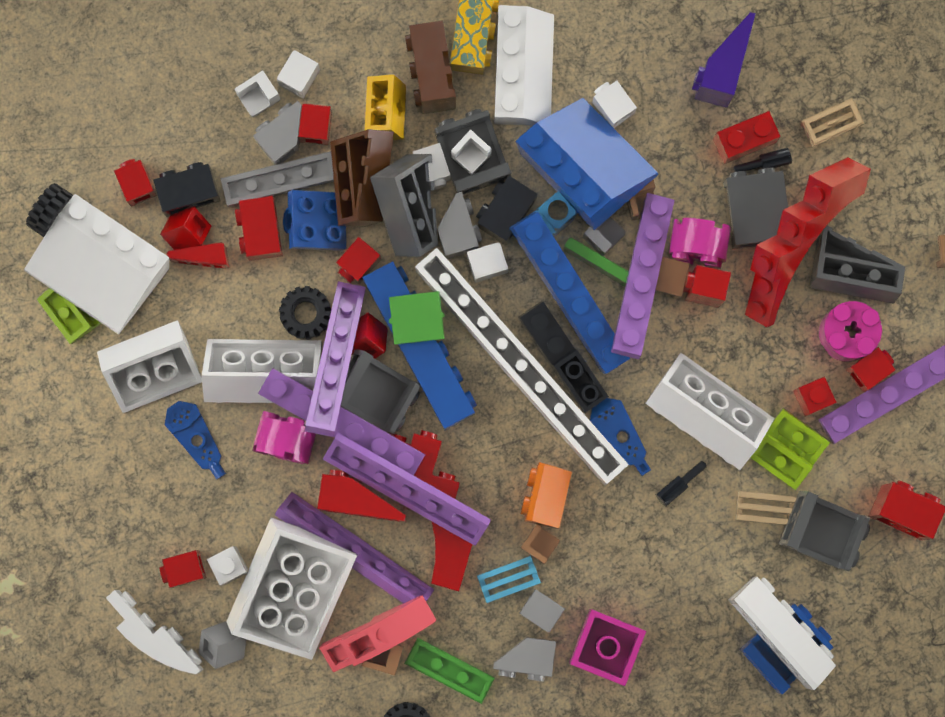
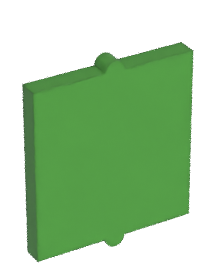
(416, 318)

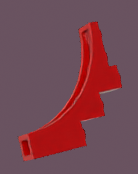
(799, 226)
(450, 550)

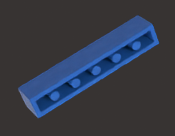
(568, 291)
(425, 358)

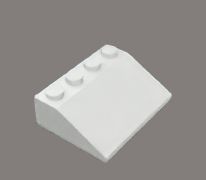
(97, 264)
(290, 589)

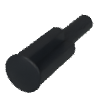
(767, 160)
(679, 485)

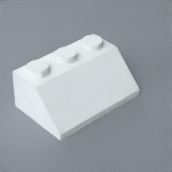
(149, 366)

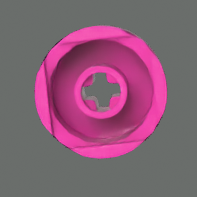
(699, 242)
(863, 321)
(283, 438)

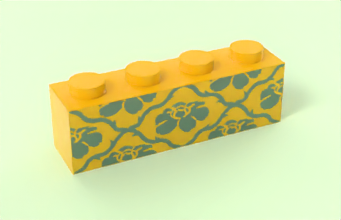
(472, 35)

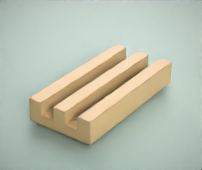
(810, 133)
(740, 506)

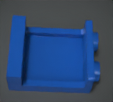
(770, 664)

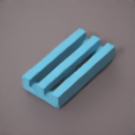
(531, 571)

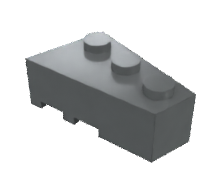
(406, 204)
(853, 270)

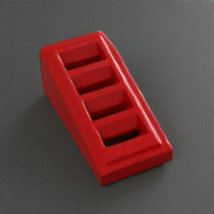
(208, 255)

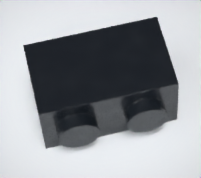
(186, 188)
(507, 208)

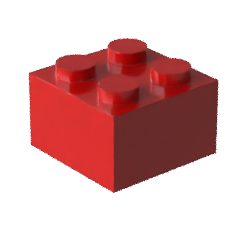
(908, 511)

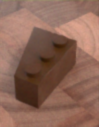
(431, 67)
(353, 163)

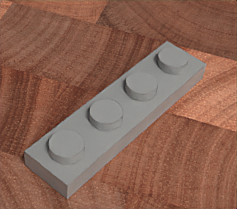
(278, 179)

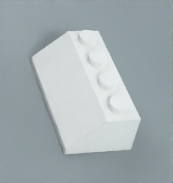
(523, 65)
(239, 368)
(710, 411)
(782, 633)

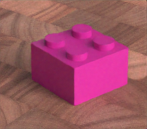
(607, 647)

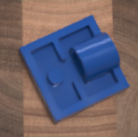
(313, 221)

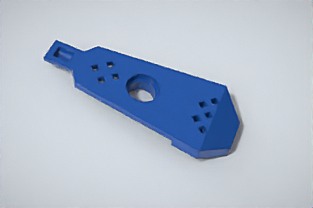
(619, 423)
(188, 429)

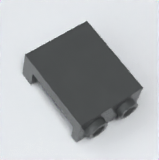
(495, 167)
(755, 205)
(378, 392)
(825, 531)

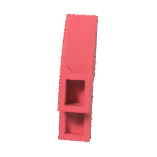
(378, 635)

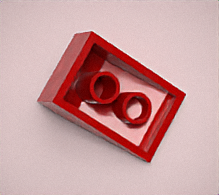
(349, 497)

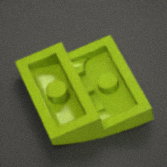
(67, 317)
(790, 448)

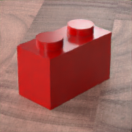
(746, 137)
(259, 228)
(707, 286)

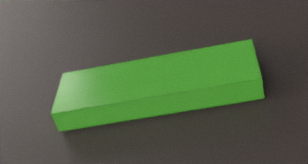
(596, 261)
(449, 670)

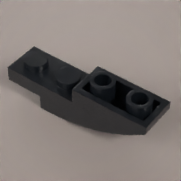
(563, 357)

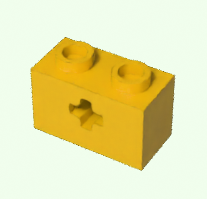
(385, 104)

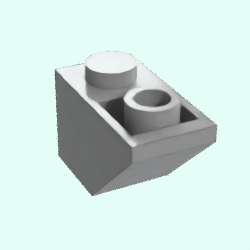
(280, 137)
(456, 230)
(529, 657)

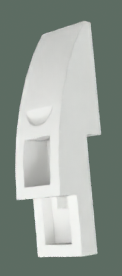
(160, 645)

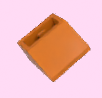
(547, 495)

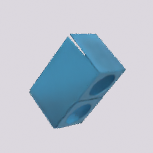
(551, 223)

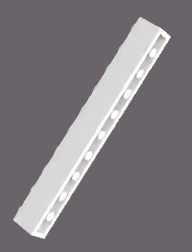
(521, 367)

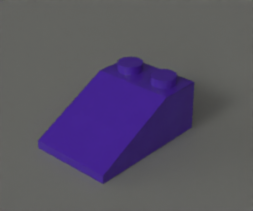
(719, 77)

